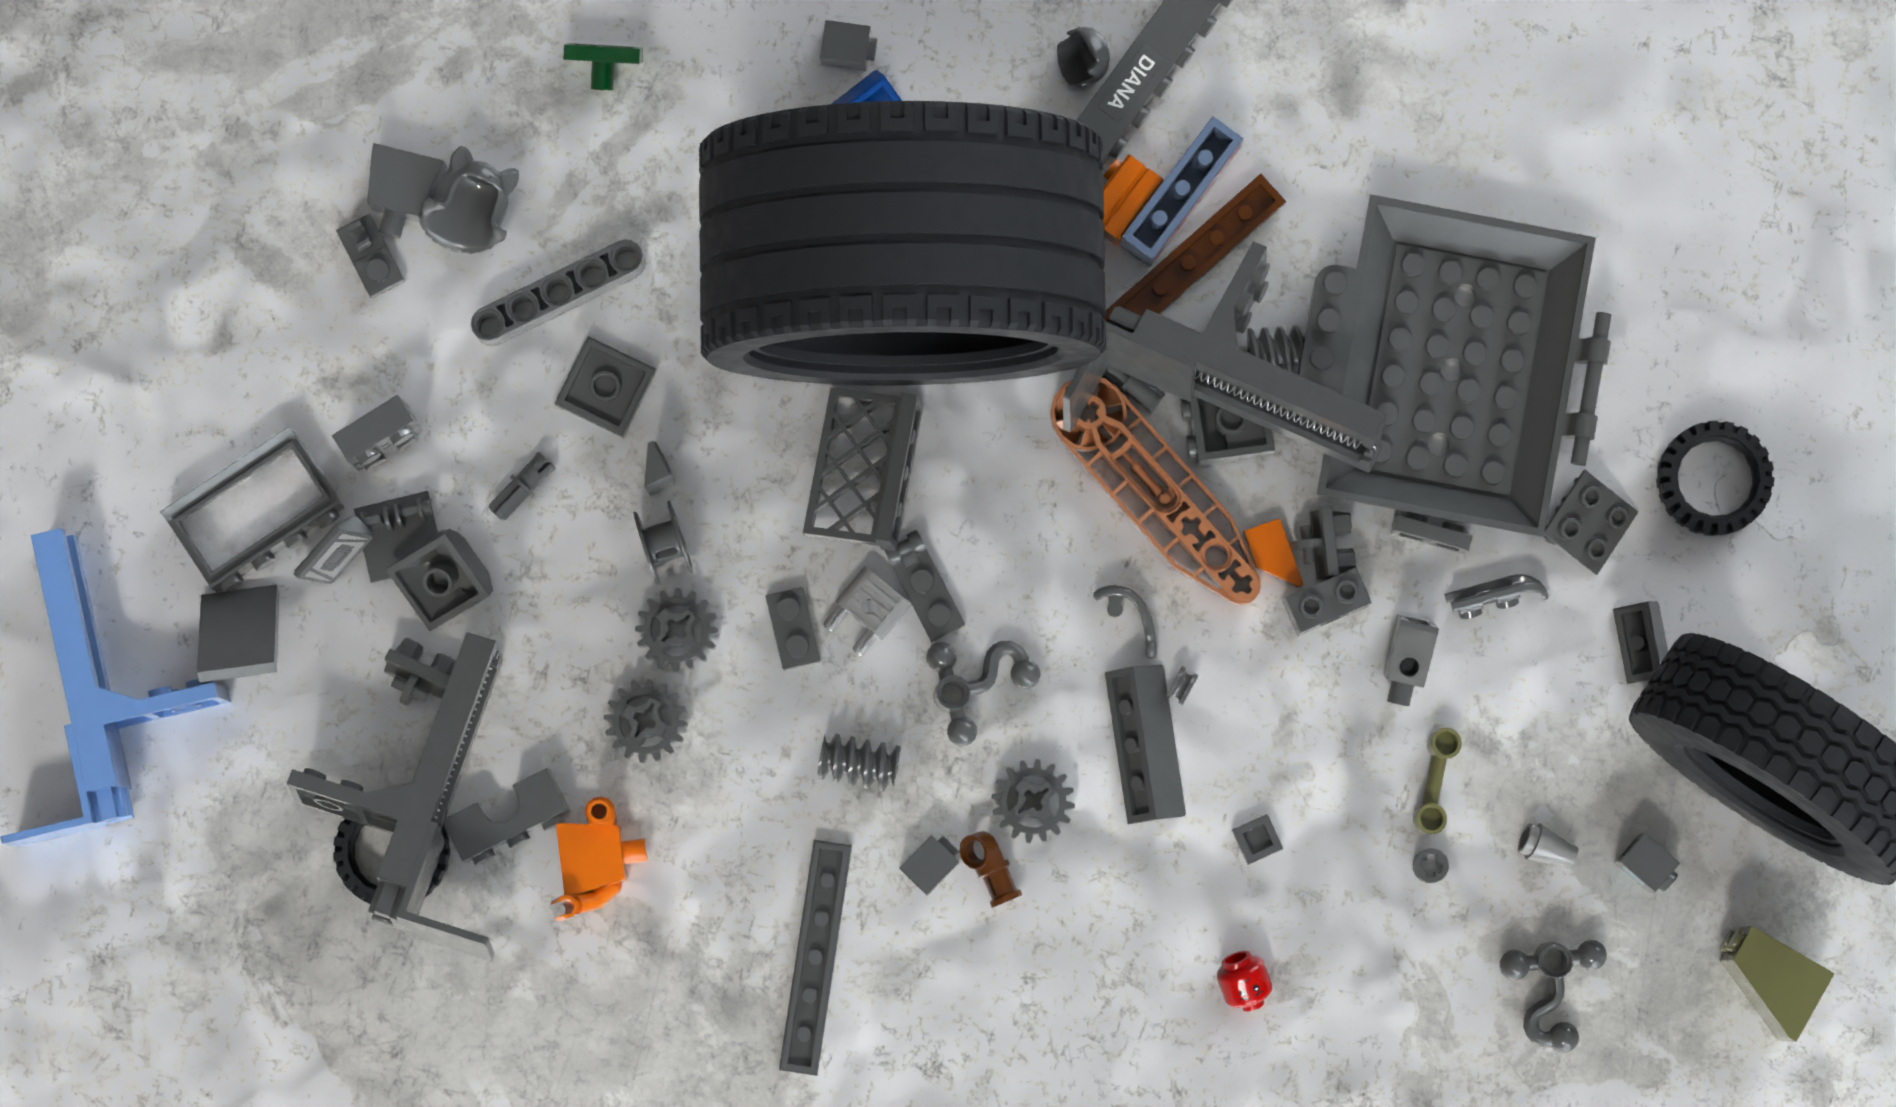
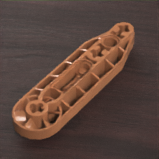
(1169, 507)

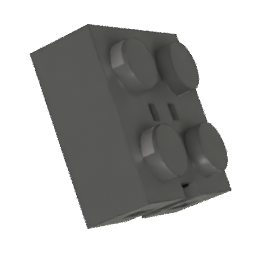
(378, 433)

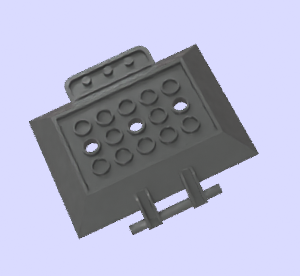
(1396, 320)

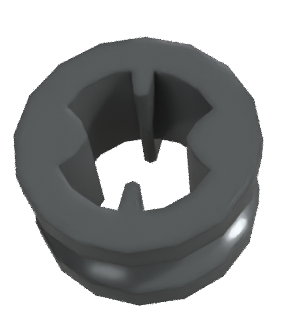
(1182, 685)
(1440, 858)

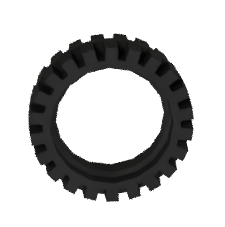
(1755, 456)
(348, 869)

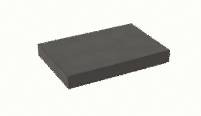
(238, 633)

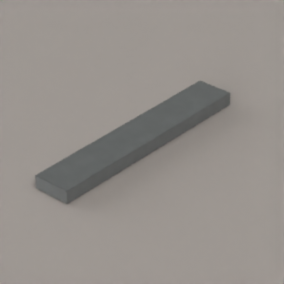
(815, 957)

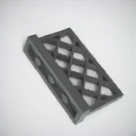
(895, 473)

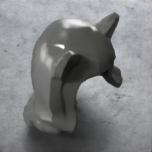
(468, 205)

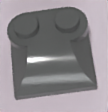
(441, 578)

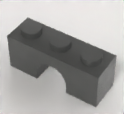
(539, 805)

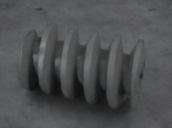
(1277, 349)
(858, 762)

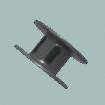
(663, 542)

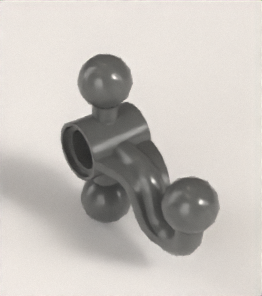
(942, 658)
(1516, 965)

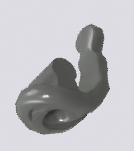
(1115, 595)

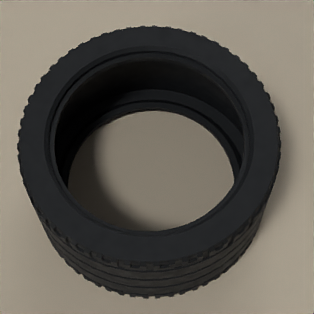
(902, 244)

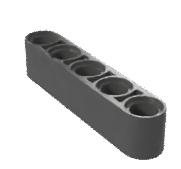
(538, 292)

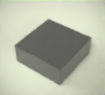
(1257, 839)

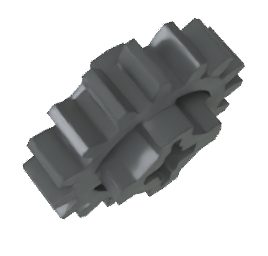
(664, 643)
(654, 704)
(1044, 815)

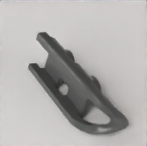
(1502, 591)

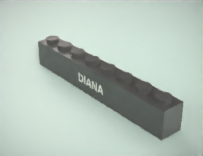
(1146, 70)

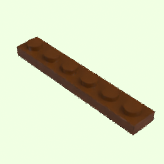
(1203, 249)

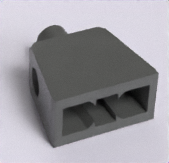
(400, 185)
(1414, 640)

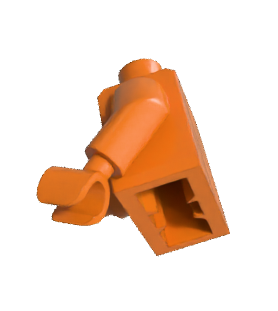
(594, 859)

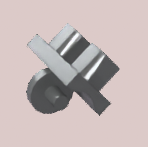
(1320, 543)
(415, 677)

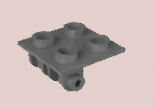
(1589, 522)
(397, 530)

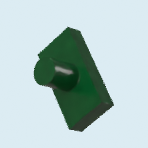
(603, 60)

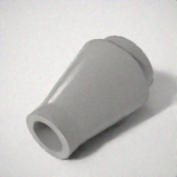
(1545, 846)

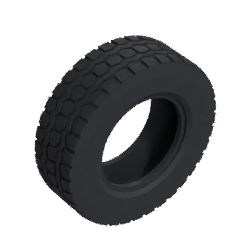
(1775, 753)

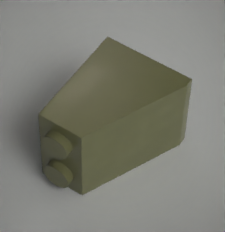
(1775, 980)

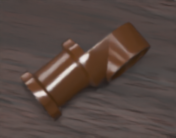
(992, 867)

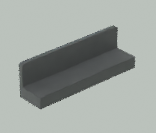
(1145, 743)

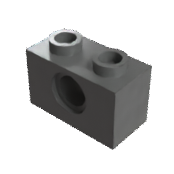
(1327, 601)

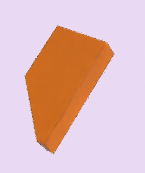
(1272, 552)

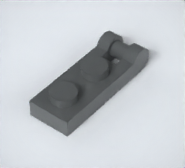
(925, 588)

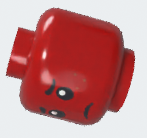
(1244, 981)

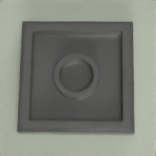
(605, 387)

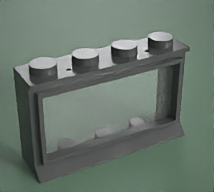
(253, 510)

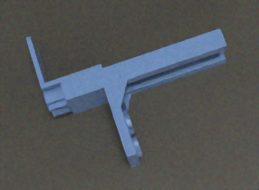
(92, 706)

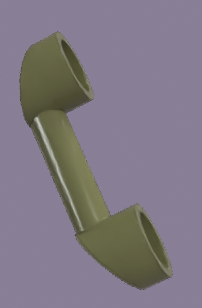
(1441, 745)

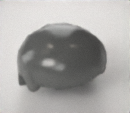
(1083, 57)

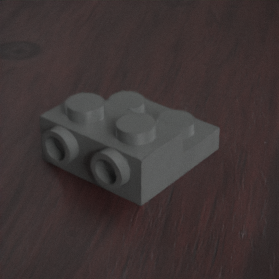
(1221, 435)

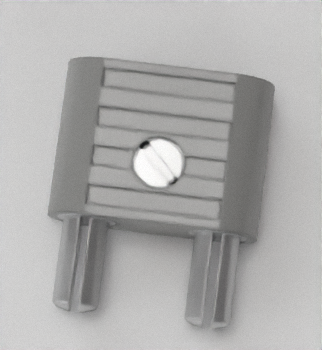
(872, 604)

